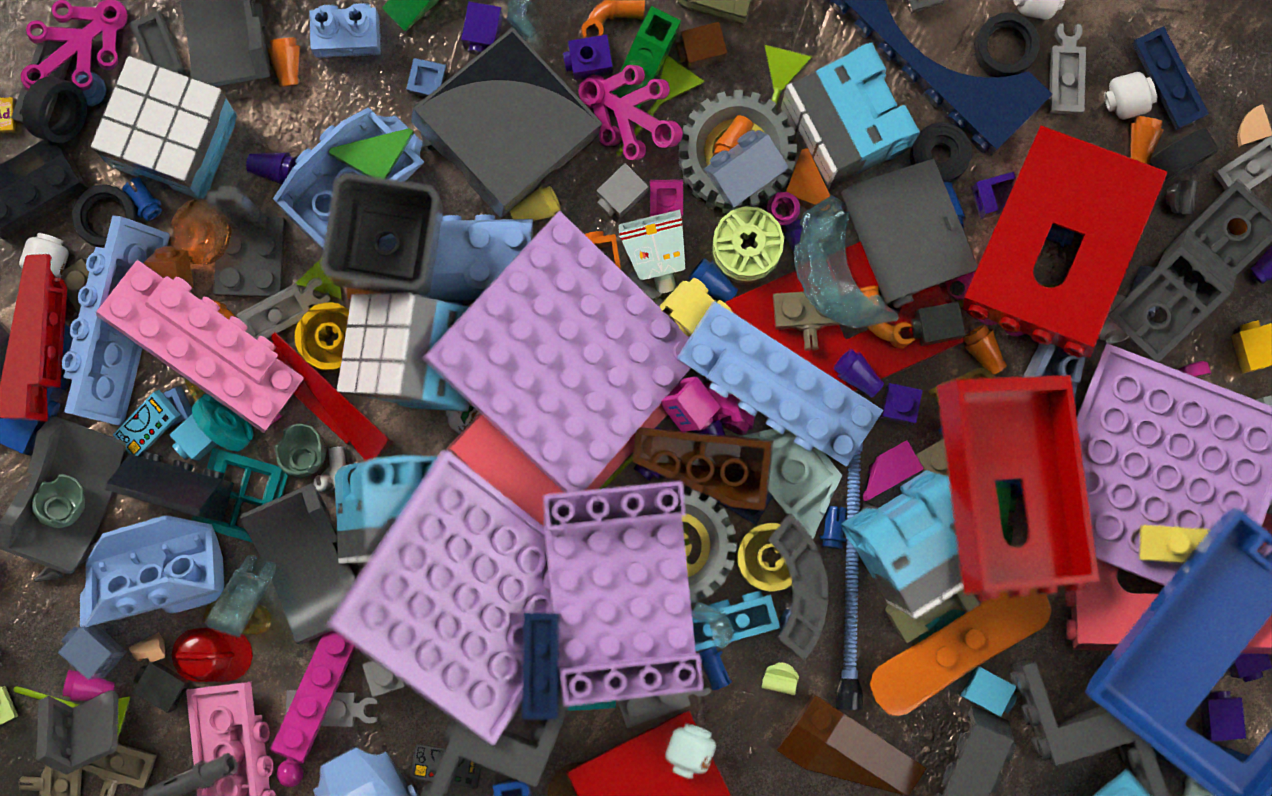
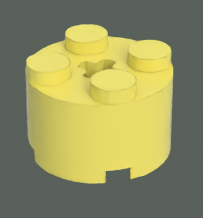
(688, 305)
(750, 562)

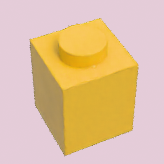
(1253, 346)

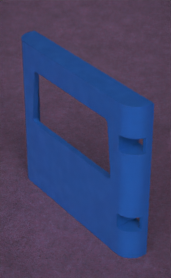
(1187, 646)

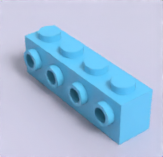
(747, 619)

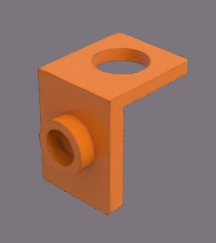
(605, 241)

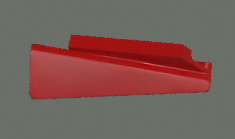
(34, 342)
(332, 405)

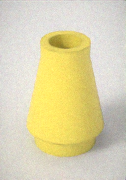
(537, 206)

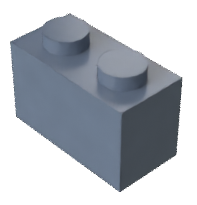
(745, 167)
(91, 651)

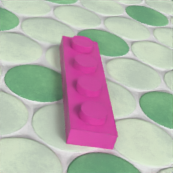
(313, 697)

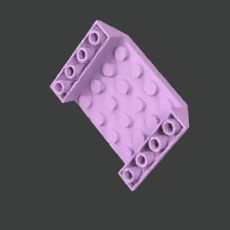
(621, 592)

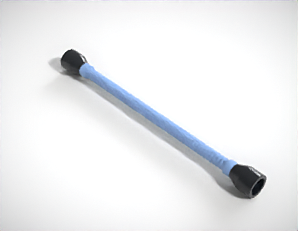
(849, 691)

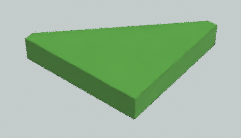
(374, 155)

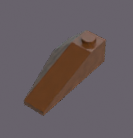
(720, 466)
(840, 747)

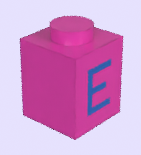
(690, 405)

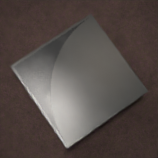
(506, 121)

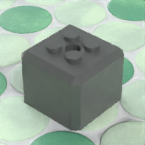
(362, 212)

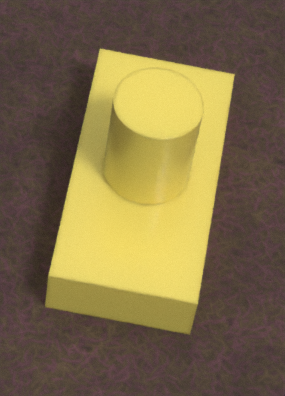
(1168, 543)

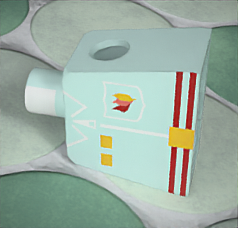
(656, 248)

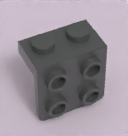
(76, 735)

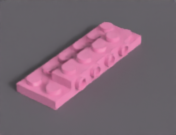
(201, 344)
(225, 723)

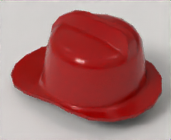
(211, 655)

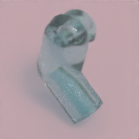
(516, 17)
(717, 621)

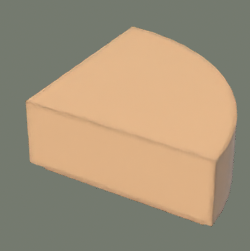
(1254, 127)
(150, 648)

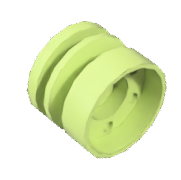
(750, 264)

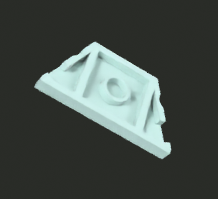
(800, 479)

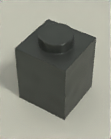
(938, 324)
(160, 686)

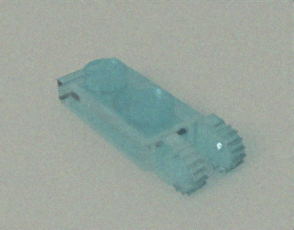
(240, 597)

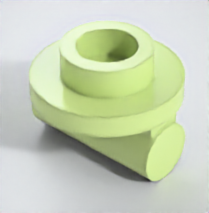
(781, 678)

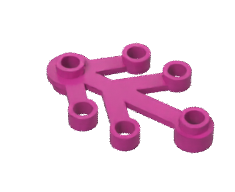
(77, 40)
(626, 110)

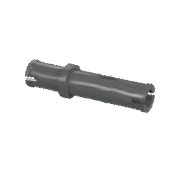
(201, 776)

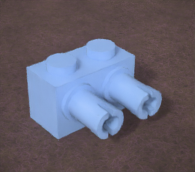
(345, 31)

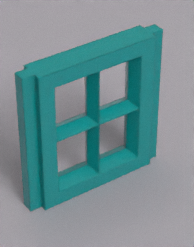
(274, 489)

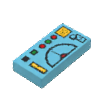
(147, 423)

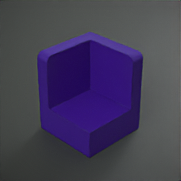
(993, 194)

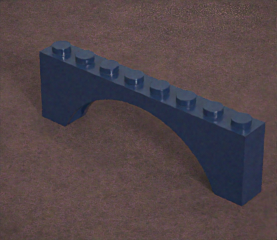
(982, 106)

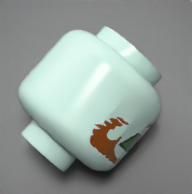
(690, 750)

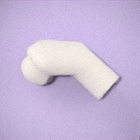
(325, 481)

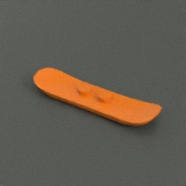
(956, 650)

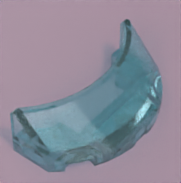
(825, 271)

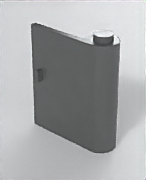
(909, 231)

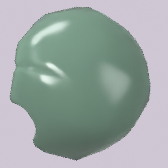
(300, 451)
(59, 502)

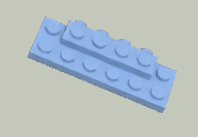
(100, 357)
(779, 385)

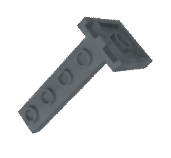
(256, 247)

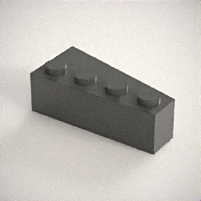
(979, 756)

